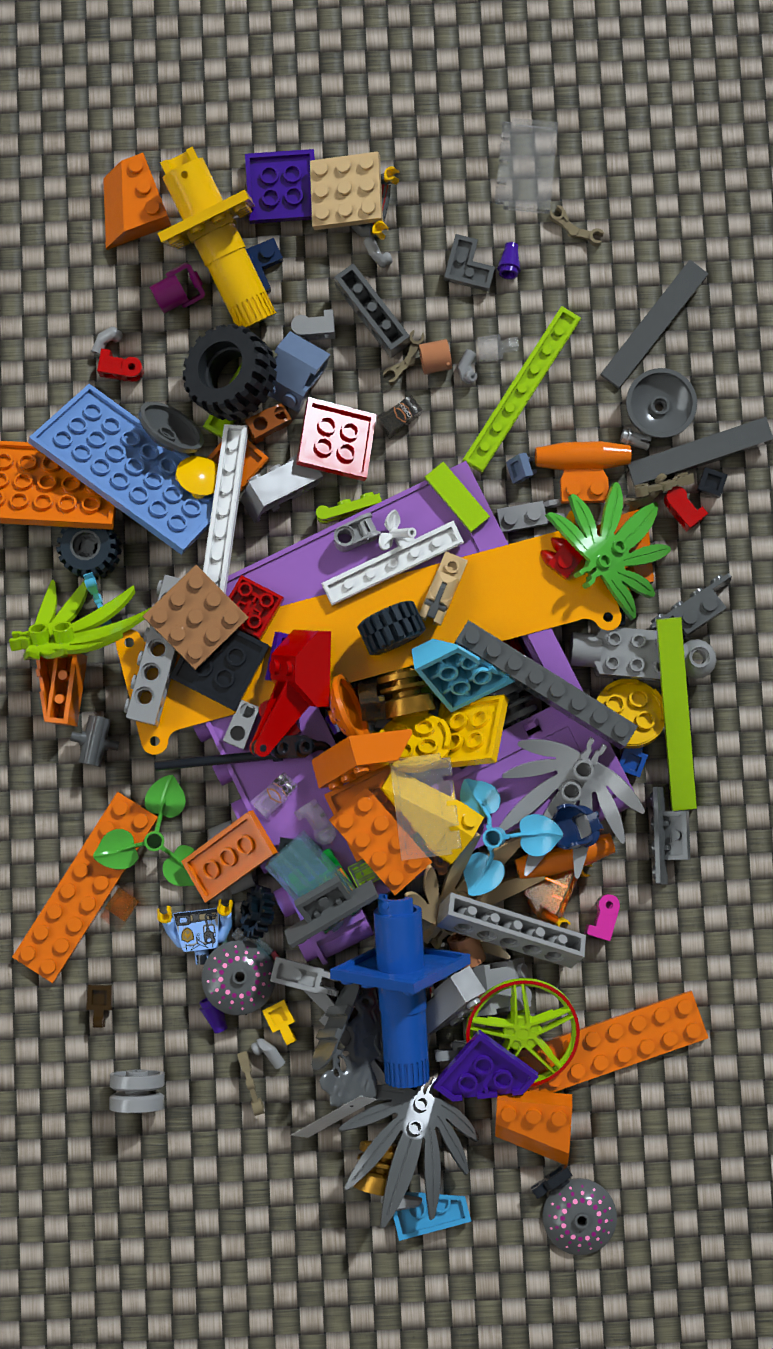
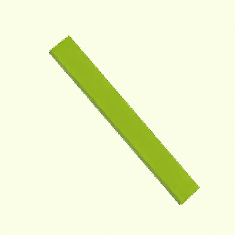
(521, 389)
(676, 713)

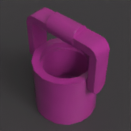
(170, 293)

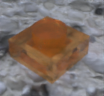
(122, 904)

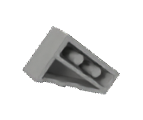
(278, 486)
(453, 1000)

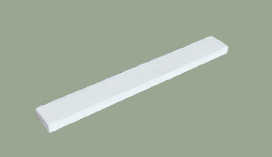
(225, 504)

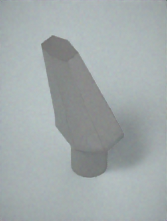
(408, 1202)

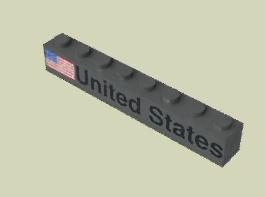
(547, 686)

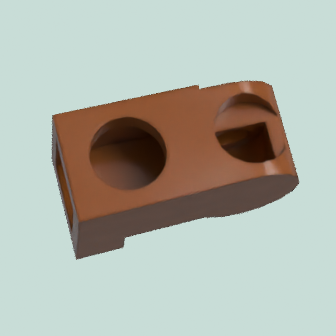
(268, 422)

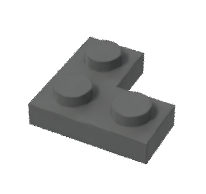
(462, 268)

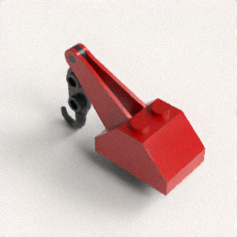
(301, 680)

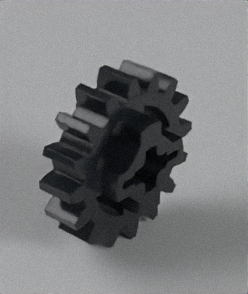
(257, 912)

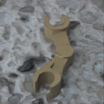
(573, 231)
(409, 360)
(680, 480)
(633, 503)
(245, 1063)

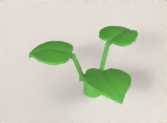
(118, 846)

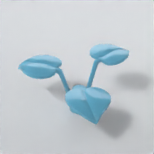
(537, 836)

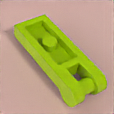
(346, 508)

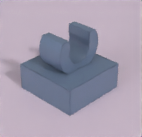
(520, 468)

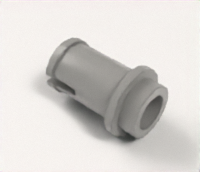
(635, 439)

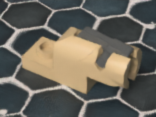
(443, 588)

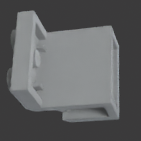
(497, 972)

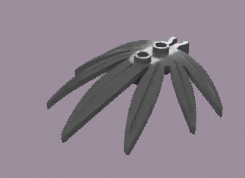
(416, 1120)

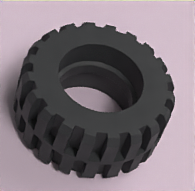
(210, 357)

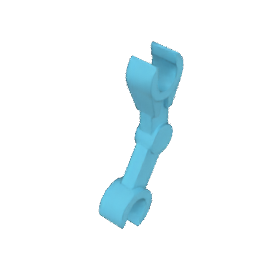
(91, 586)

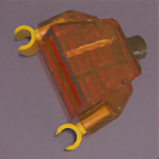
(551, 896)

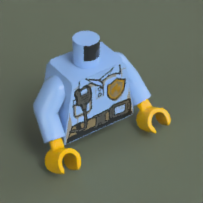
(198, 929)

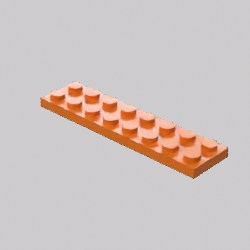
(80, 893)
(622, 1041)

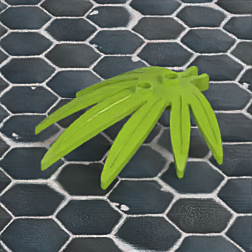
(58, 637)

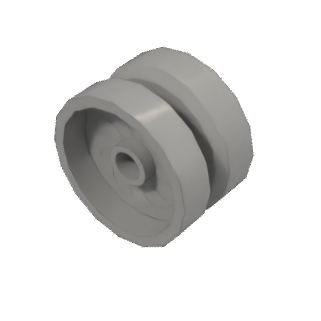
(137, 1091)

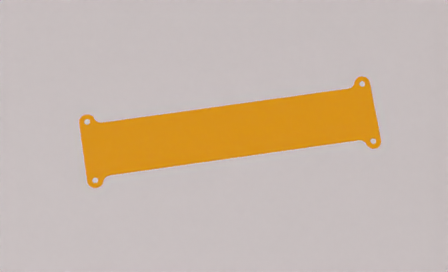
(500, 591)

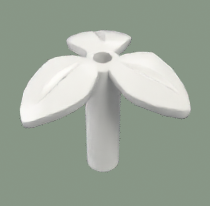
(400, 536)

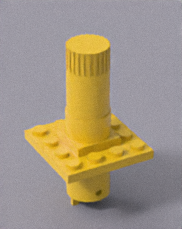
(212, 228)

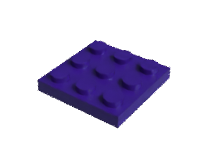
(279, 185)

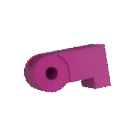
(605, 920)

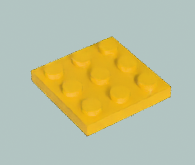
(476, 730)

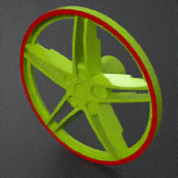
(524, 1030)

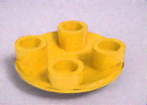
(197, 475)

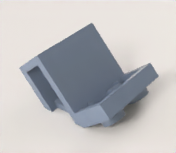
(297, 370)

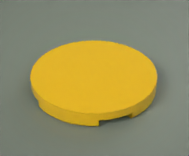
(637, 704)
(428, 735)

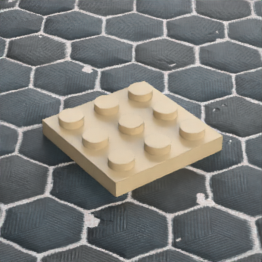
(346, 191)

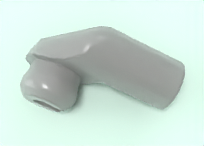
(375, 253)
(104, 337)
(464, 367)
(269, 1050)

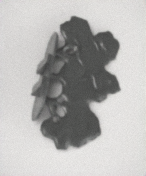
(363, 1046)

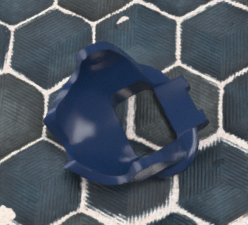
(566, 820)

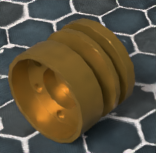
(405, 693)
(375, 1180)

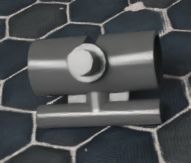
(94, 740)

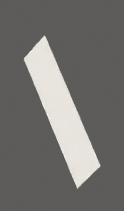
(333, 1117)

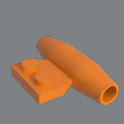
(583, 467)
(561, 860)

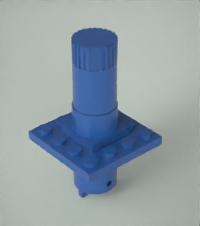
(401, 973)

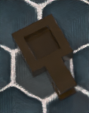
(99, 999)

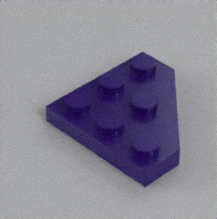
(484, 1071)

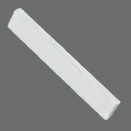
(392, 563)

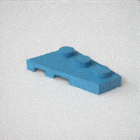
(450, 1212)

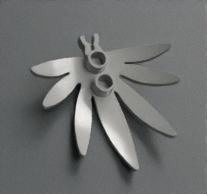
(576, 780)

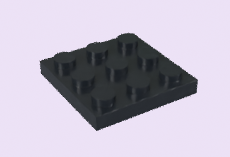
(226, 671)

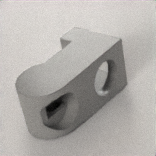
(314, 327)
(241, 725)

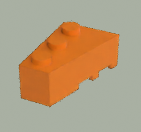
(61, 688)

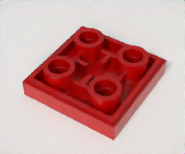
(257, 603)

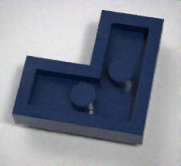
(264, 256)

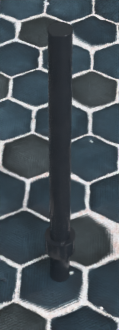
(211, 760)

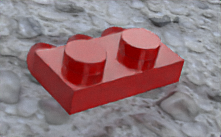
(564, 560)

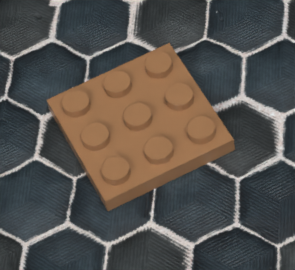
(195, 617)

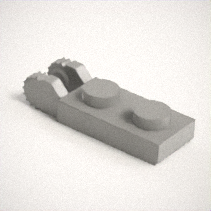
(526, 515)
(301, 976)

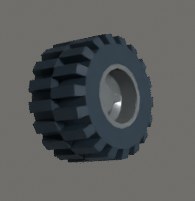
(88, 550)
(391, 627)

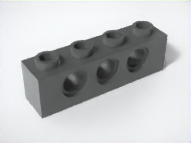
(372, 310)

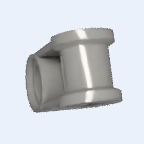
(357, 531)

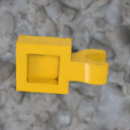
(279, 1018)

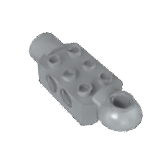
(633, 654)

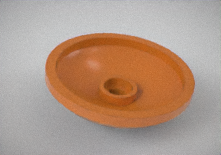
(346, 708)

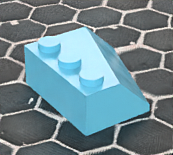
(456, 673)

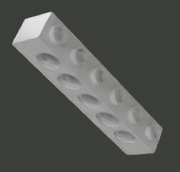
(151, 712)
(511, 930)

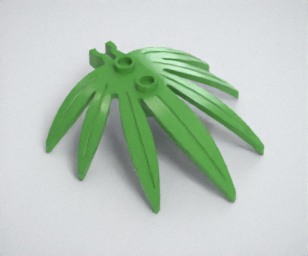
(609, 553)

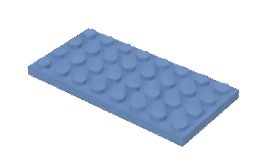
(125, 466)

